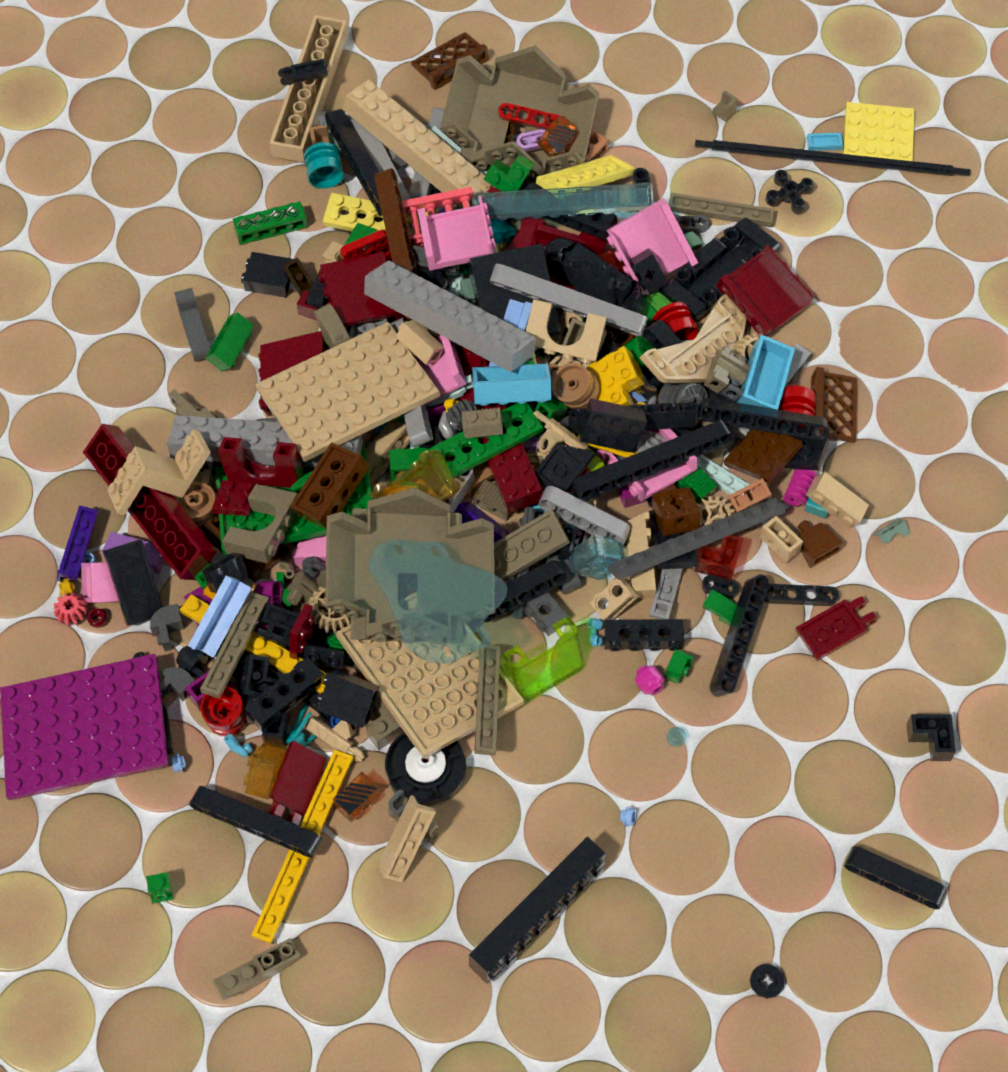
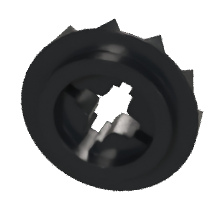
(773, 975)

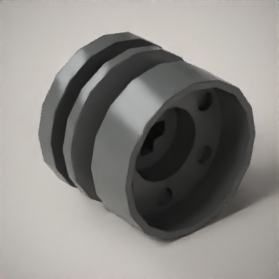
(682, 393)

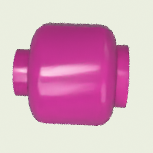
(649, 680)

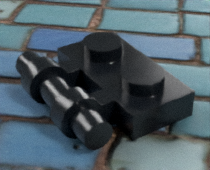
(280, 619)

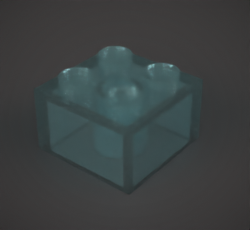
(594, 556)

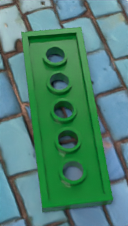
(496, 443)

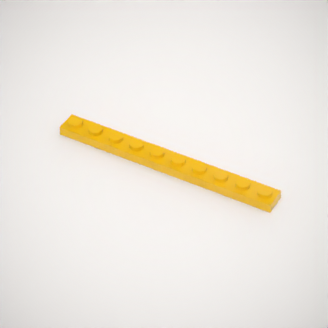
(278, 656)
(295, 863)

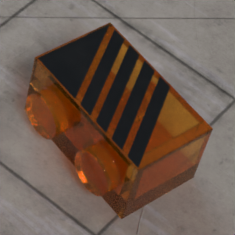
(557, 136)
(357, 797)

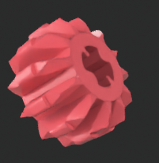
(67, 615)

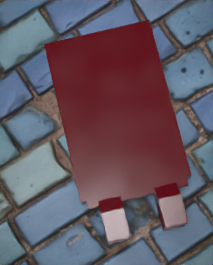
(835, 627)
(296, 782)

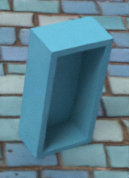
(767, 373)
(522, 385)

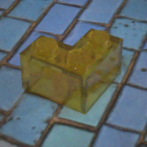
(263, 769)

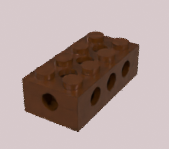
(330, 485)

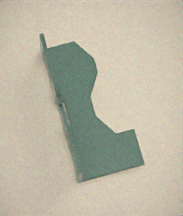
(901, 528)

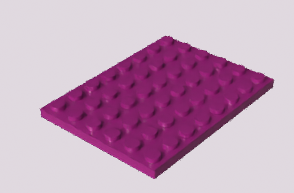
(82, 727)

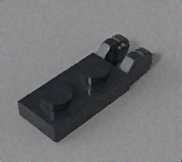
(303, 72)

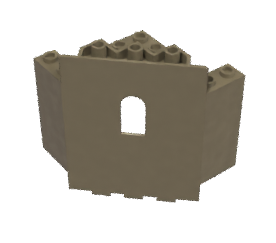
(519, 79)
(398, 516)

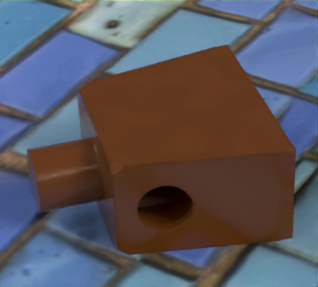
(818, 543)

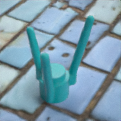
(295, 733)

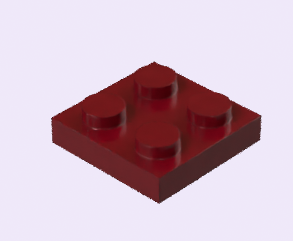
(233, 498)
(301, 631)

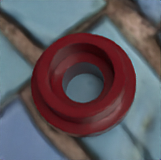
(97, 613)

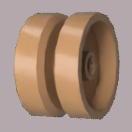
(575, 385)
(198, 503)

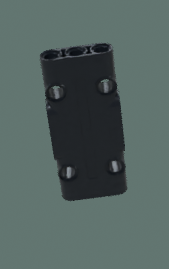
(714, 261)

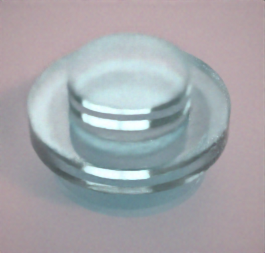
(676, 737)

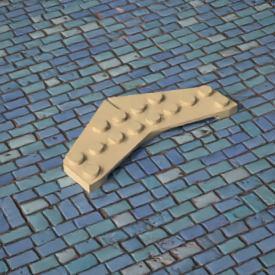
(692, 359)

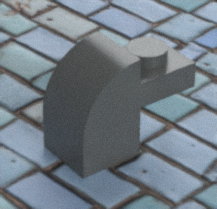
(165, 621)
(175, 680)

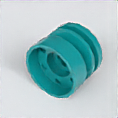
(323, 165)

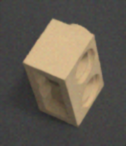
(616, 603)

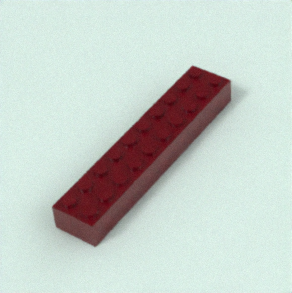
(512, 467)
(154, 511)

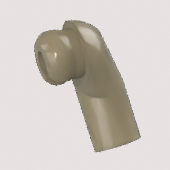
(288, 565)

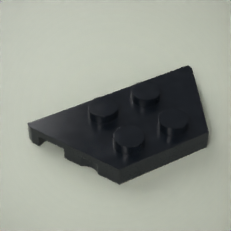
(563, 466)

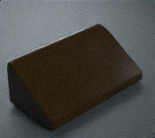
(298, 276)

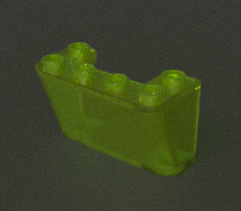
(548, 668)

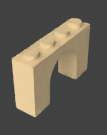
(420, 341)
(585, 348)

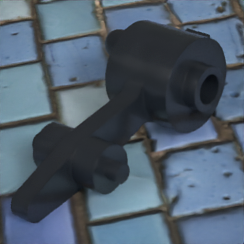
(192, 660)

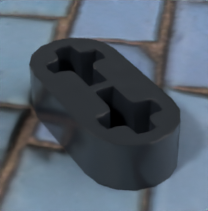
(720, 585)

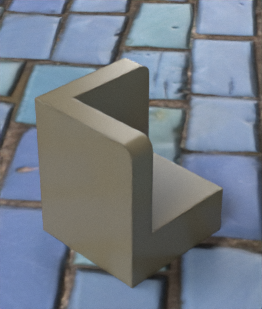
(726, 106)

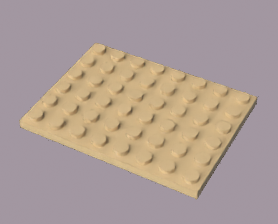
(346, 391)
(427, 699)

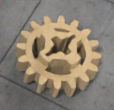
(711, 508)

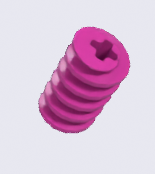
(798, 487)

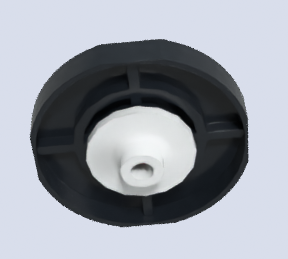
(427, 779)

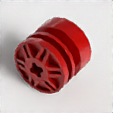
(678, 320)
(798, 400)
(214, 710)

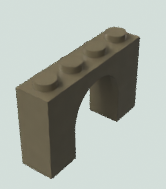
(263, 543)

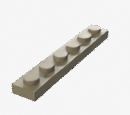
(720, 209)
(234, 645)
(487, 700)

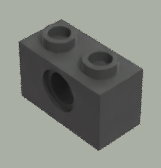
(545, 603)

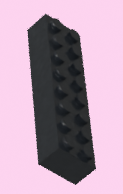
(537, 910)

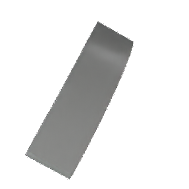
(665, 593)

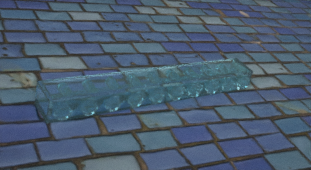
(566, 201)

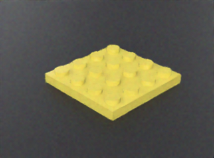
(878, 131)

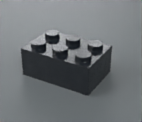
(612, 425)

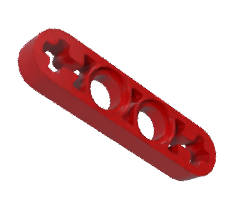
(530, 120)

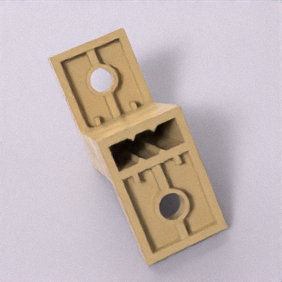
(158, 471)

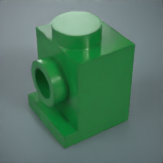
(678, 666)
(159, 887)

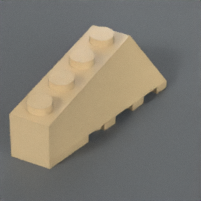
(639, 540)

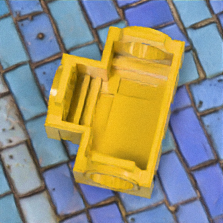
(617, 376)

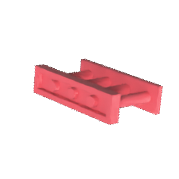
(430, 203)

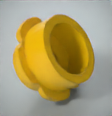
(66, 587)

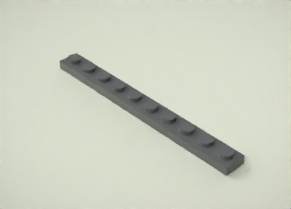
(696, 538)

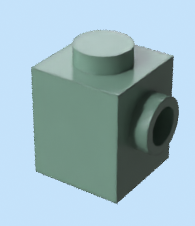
(466, 291)

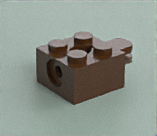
(675, 510)

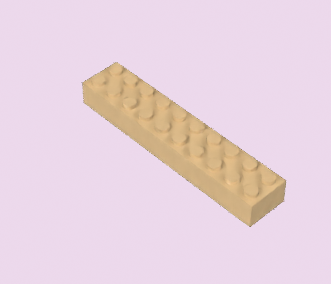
(307, 98)
(412, 140)

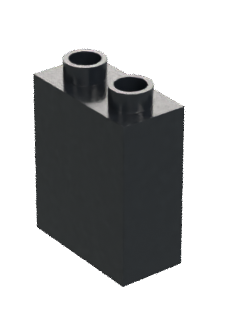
(496, 299)

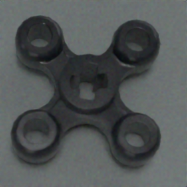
(789, 191)

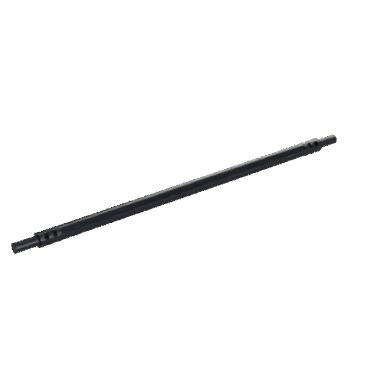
(829, 157)

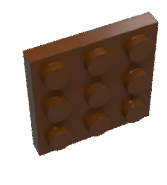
(763, 454)

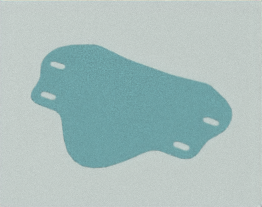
(436, 598)

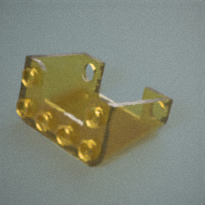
(426, 474)

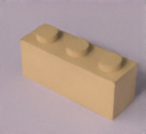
(837, 500)

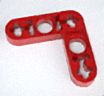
(374, 243)

